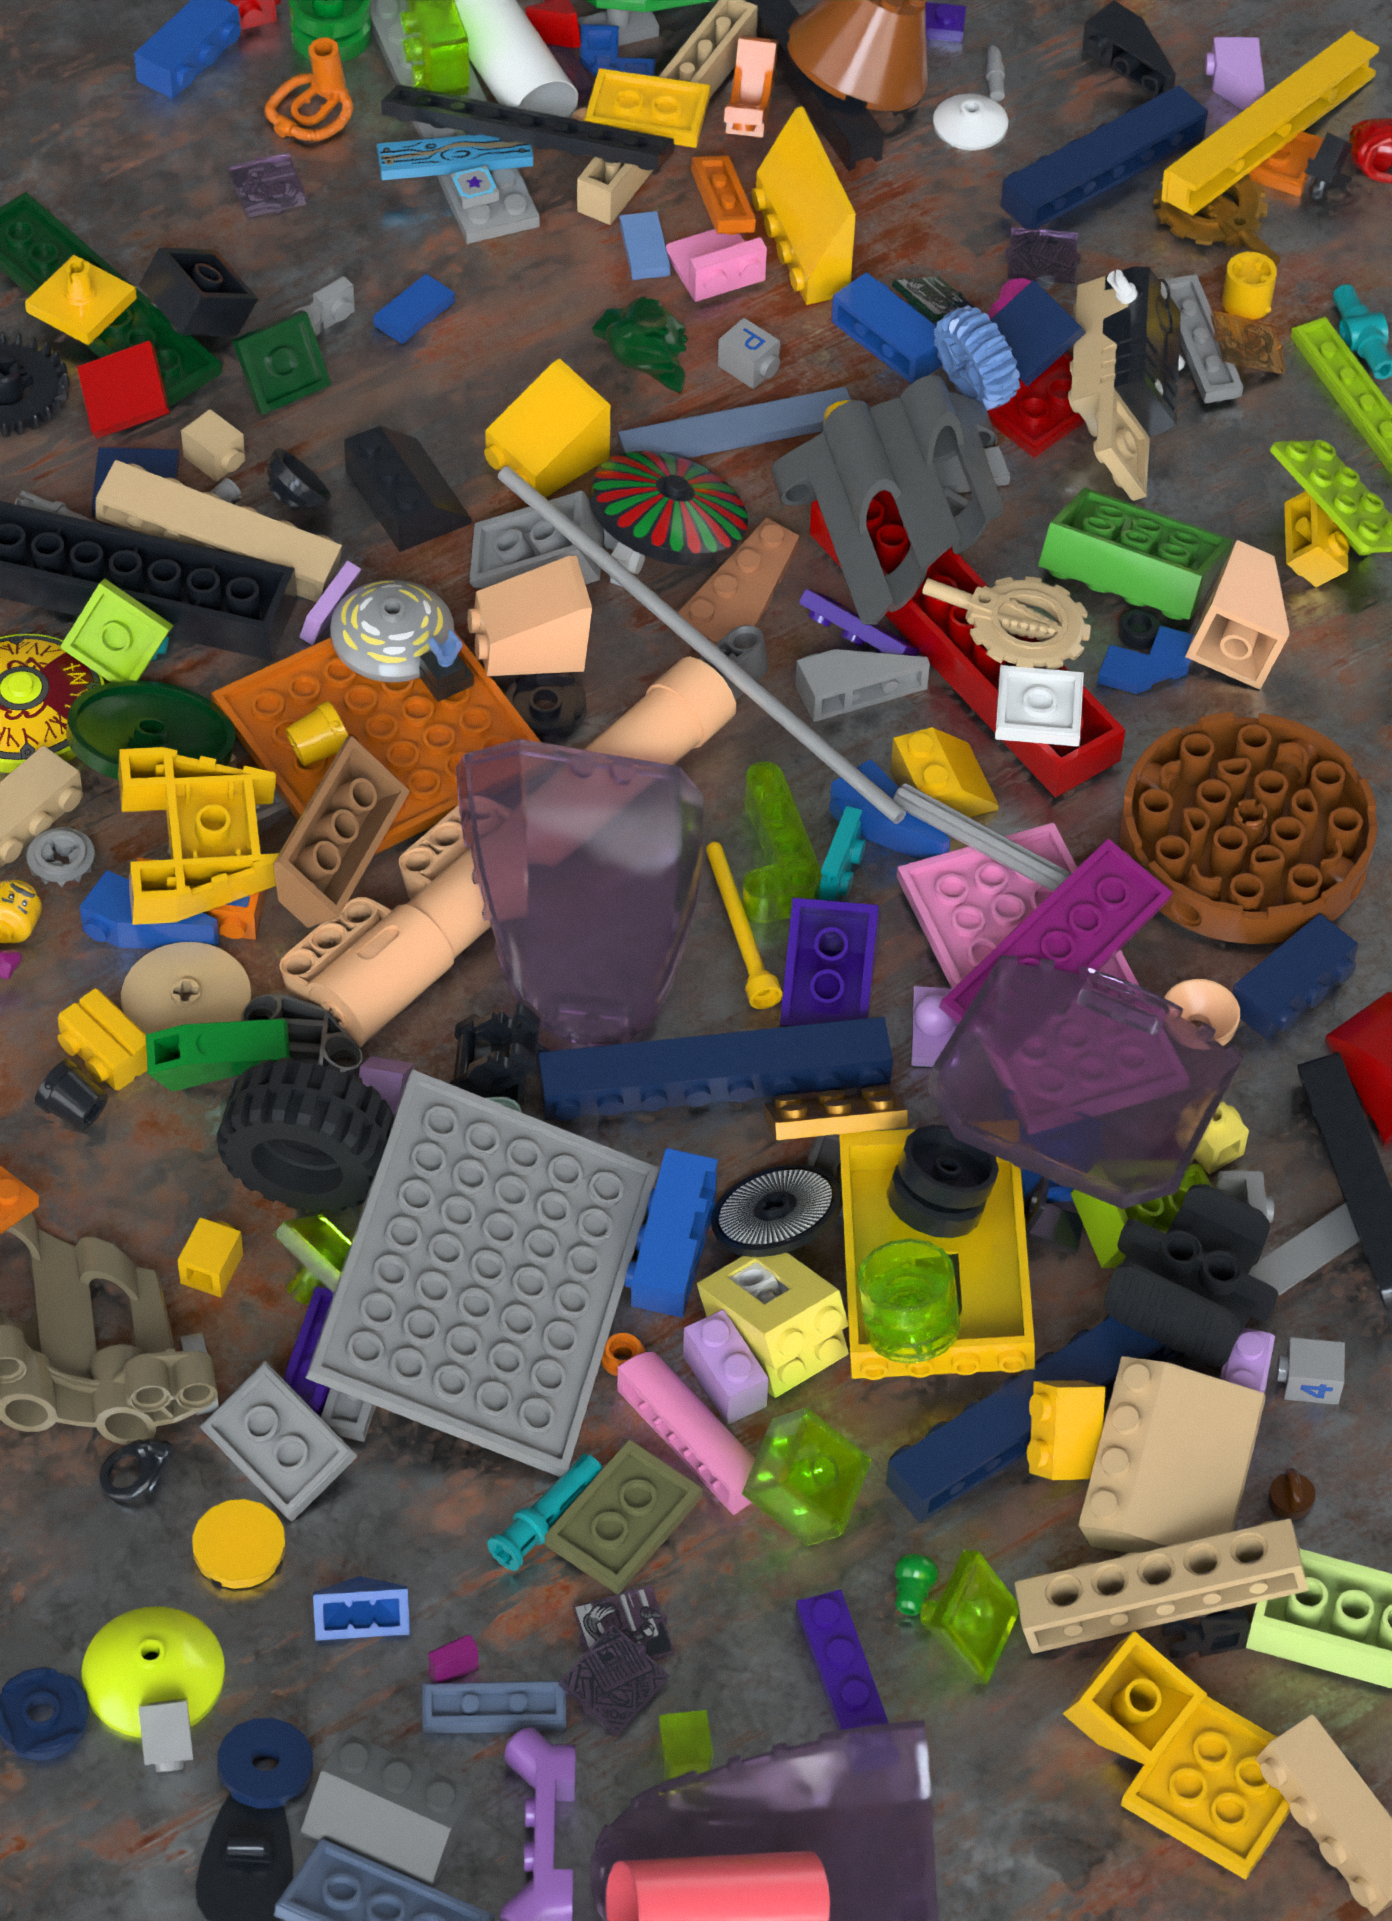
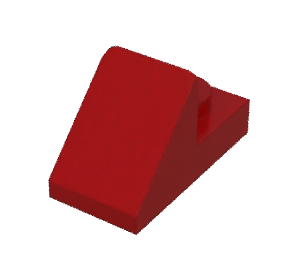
(555, 22)

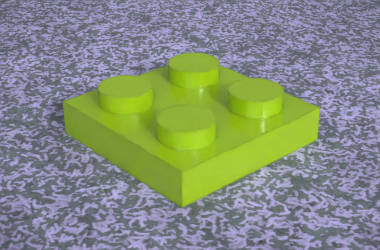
(116, 634)

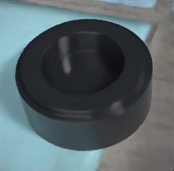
(1138, 628)

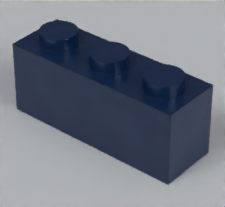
(1295, 976)

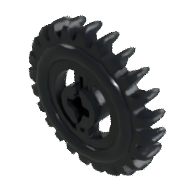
(21, 368)

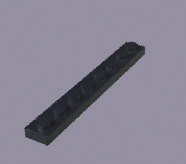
(528, 127)

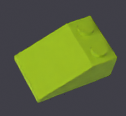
(1105, 1222)

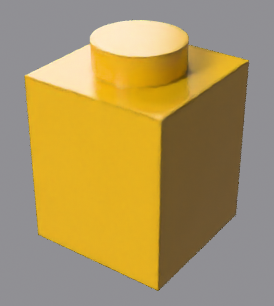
(210, 1257)

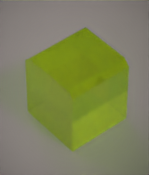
(685, 1743)

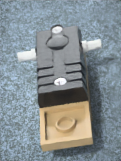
(1126, 369)

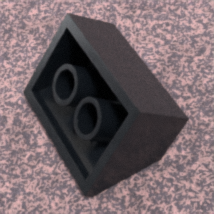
(402, 487)

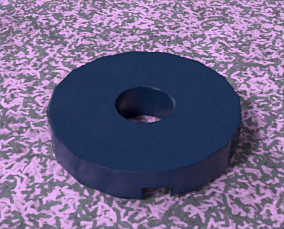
(45, 1738)
(270, 1739)

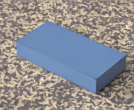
(644, 245)

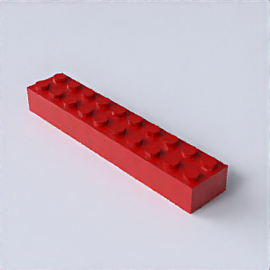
(945, 639)

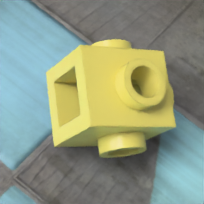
(1224, 1140)

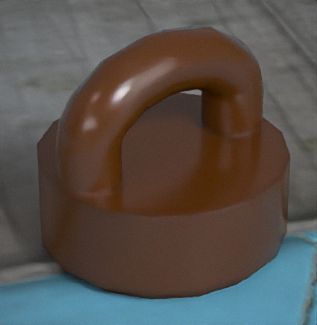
(1291, 1495)

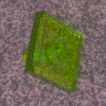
(319, 1248)
(972, 1616)

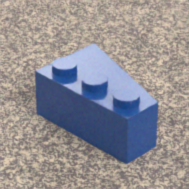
(674, 1233)

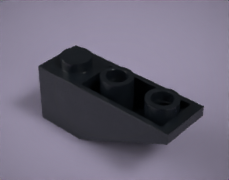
(1128, 47)

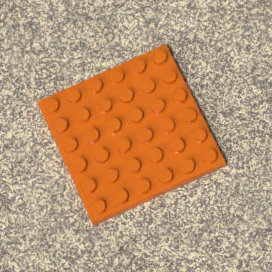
(391, 720)

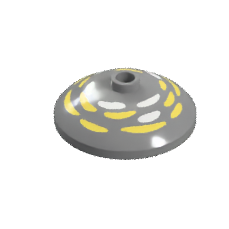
(387, 644)

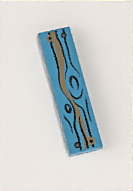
(450, 156)

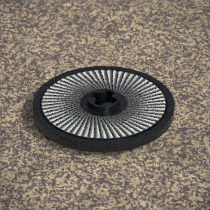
(776, 1210)

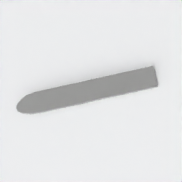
(1307, 1251)

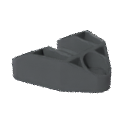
(311, 1030)

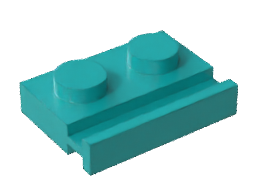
(843, 852)

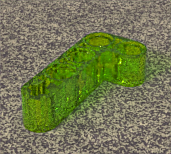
(785, 844)

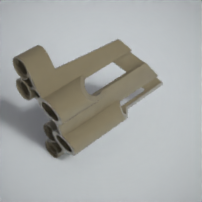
(53, 1360)

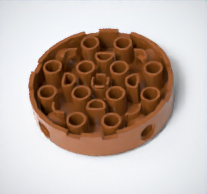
(1250, 826)

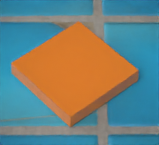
(1287, 166)

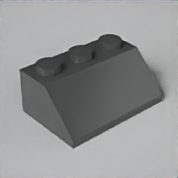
(388, 1809)

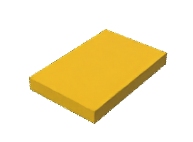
(649, 105)

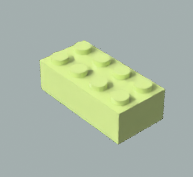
(1334, 1625)

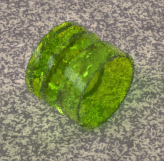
(909, 1300)

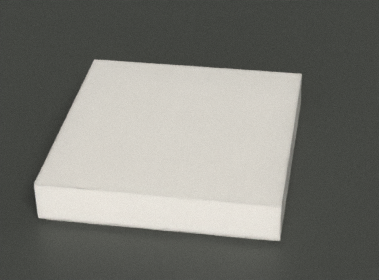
(1039, 705)

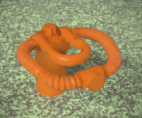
(326, 81)

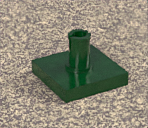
(281, 362)

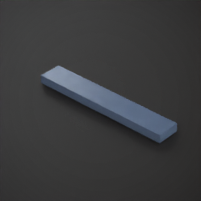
(734, 427)

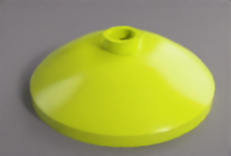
(121, 1679)

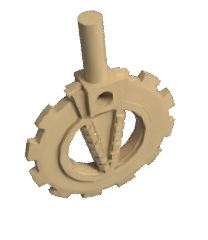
(1004, 610)

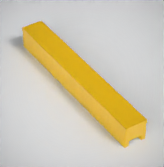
(1269, 124)

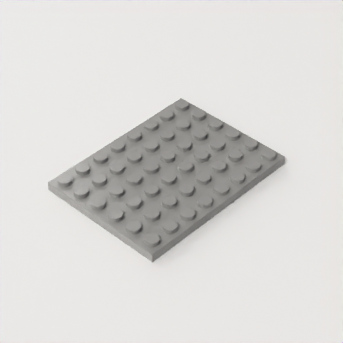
(484, 1274)

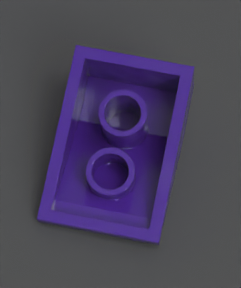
(829, 962)

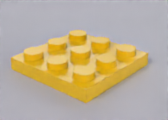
(1212, 1789)

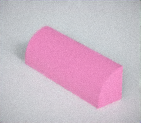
(687, 1427)

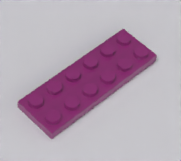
(1077, 923)

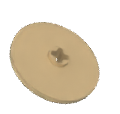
(158, 980)

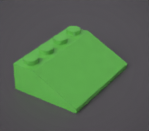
(1133, 553)

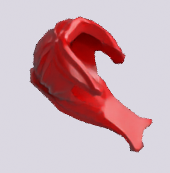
(1372, 148)

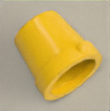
(317, 734)

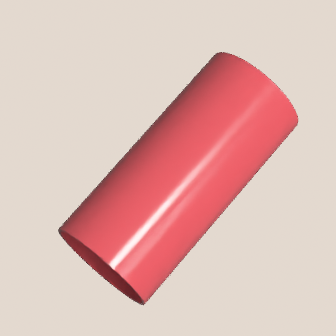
(720, 1888)

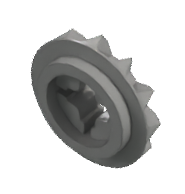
(66, 843)

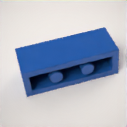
(187, 45)
(887, 327)

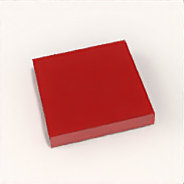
(123, 389)

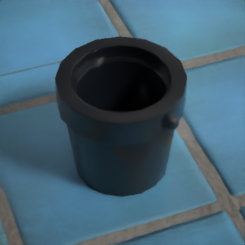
(71, 1095)

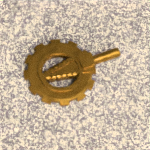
(1222, 218)

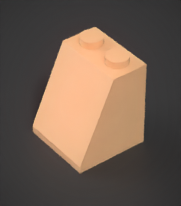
(1243, 618)
(533, 621)

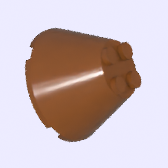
(864, 50)

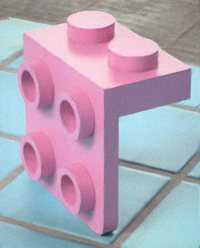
(717, 263)

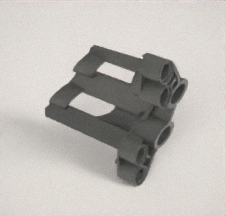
(895, 452)

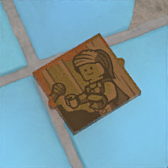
(1248, 342)

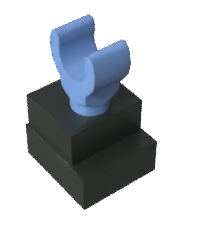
(443, 668)

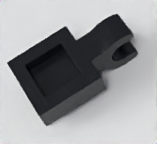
(1215, 1634)

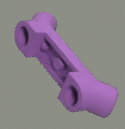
(552, 1775)

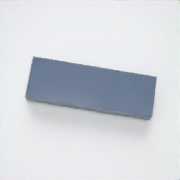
(493, 1707)

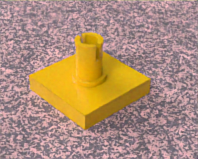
(80, 299)

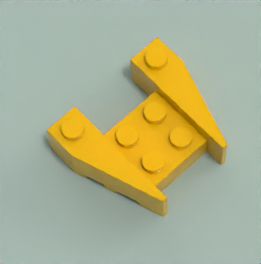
(208, 831)

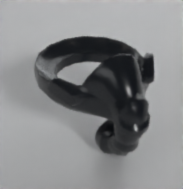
(154, 1459)

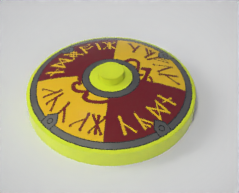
(36, 695)

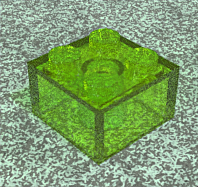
(436, 46)
(807, 1476)

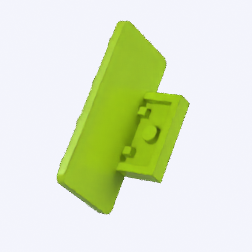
(1338, 493)

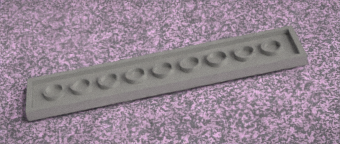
(515, 206)

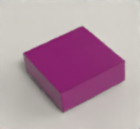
(453, 1660)

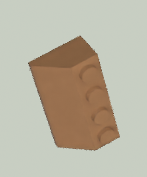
(337, 835)

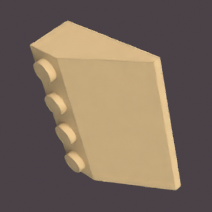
(1169, 1458)

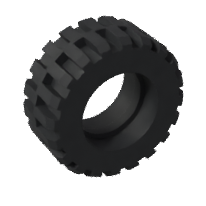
(304, 1134)

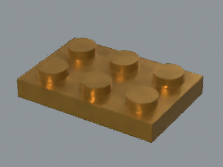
(835, 1113)

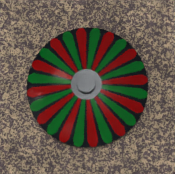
(668, 508)

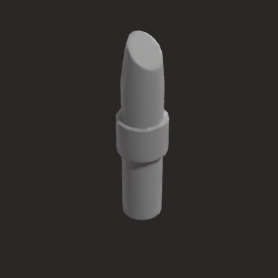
(995, 74)

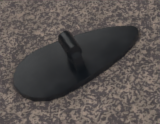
(245, 1864)

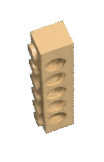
(1148, 1604)

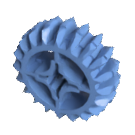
(976, 357)

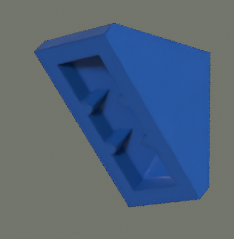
(361, 1609)

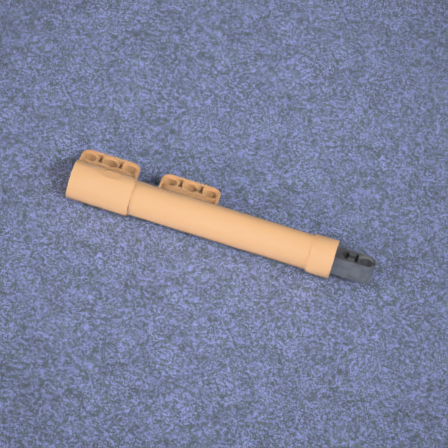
(382, 959)

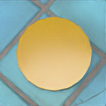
(239, 1543)

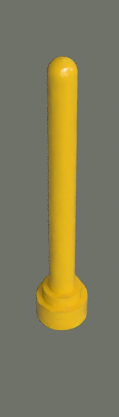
(761, 987)

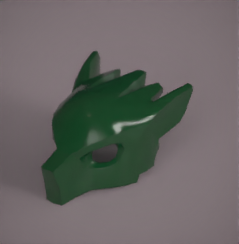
(646, 340)

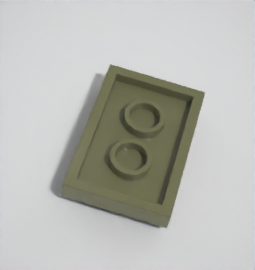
(623, 1516)

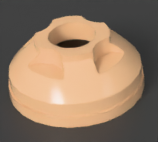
(1208, 1003)

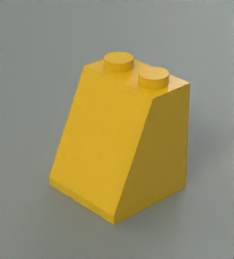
(551, 431)

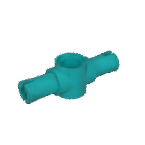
(1363, 331)

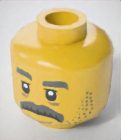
(18, 911)

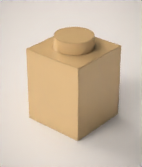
(213, 445)

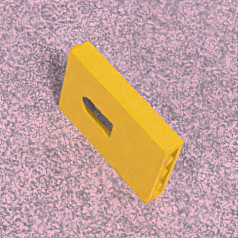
(992, 1265)

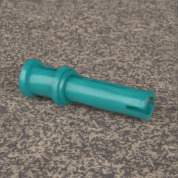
(533, 1523)

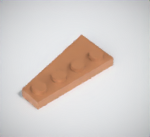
(743, 584)

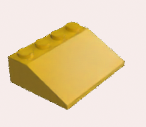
(806, 211)

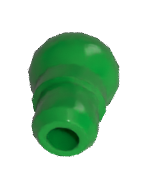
(914, 1579)

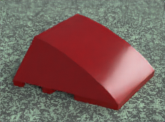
(1367, 1056)

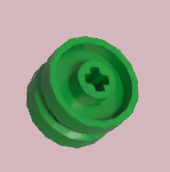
(341, 20)

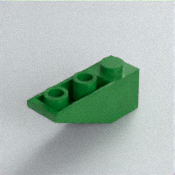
(213, 1051)

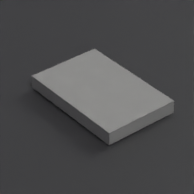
(278, 1441)

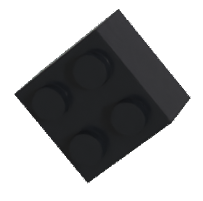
(198, 292)

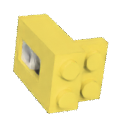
(782, 1314)

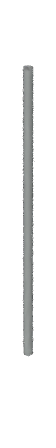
(703, 646)

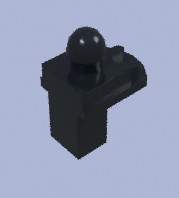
(1327, 166)

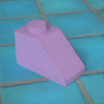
(1236, 70)

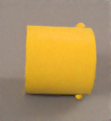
(1249, 285)

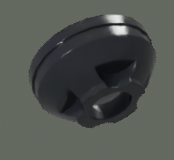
(295, 482)

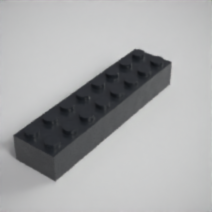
(199, 590)

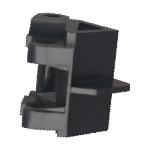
(512, 1054)

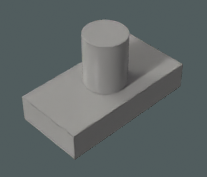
(633, 25)

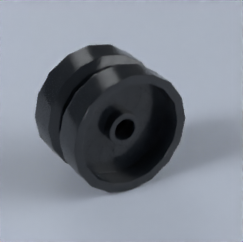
(941, 1183)

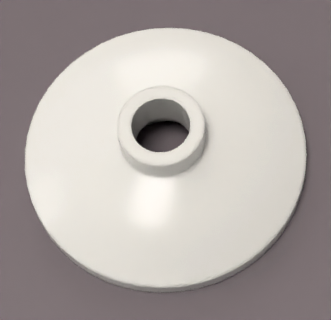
(970, 122)

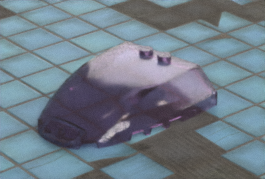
(583, 879)
(847, 1797)

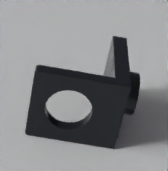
(1049, 1223)

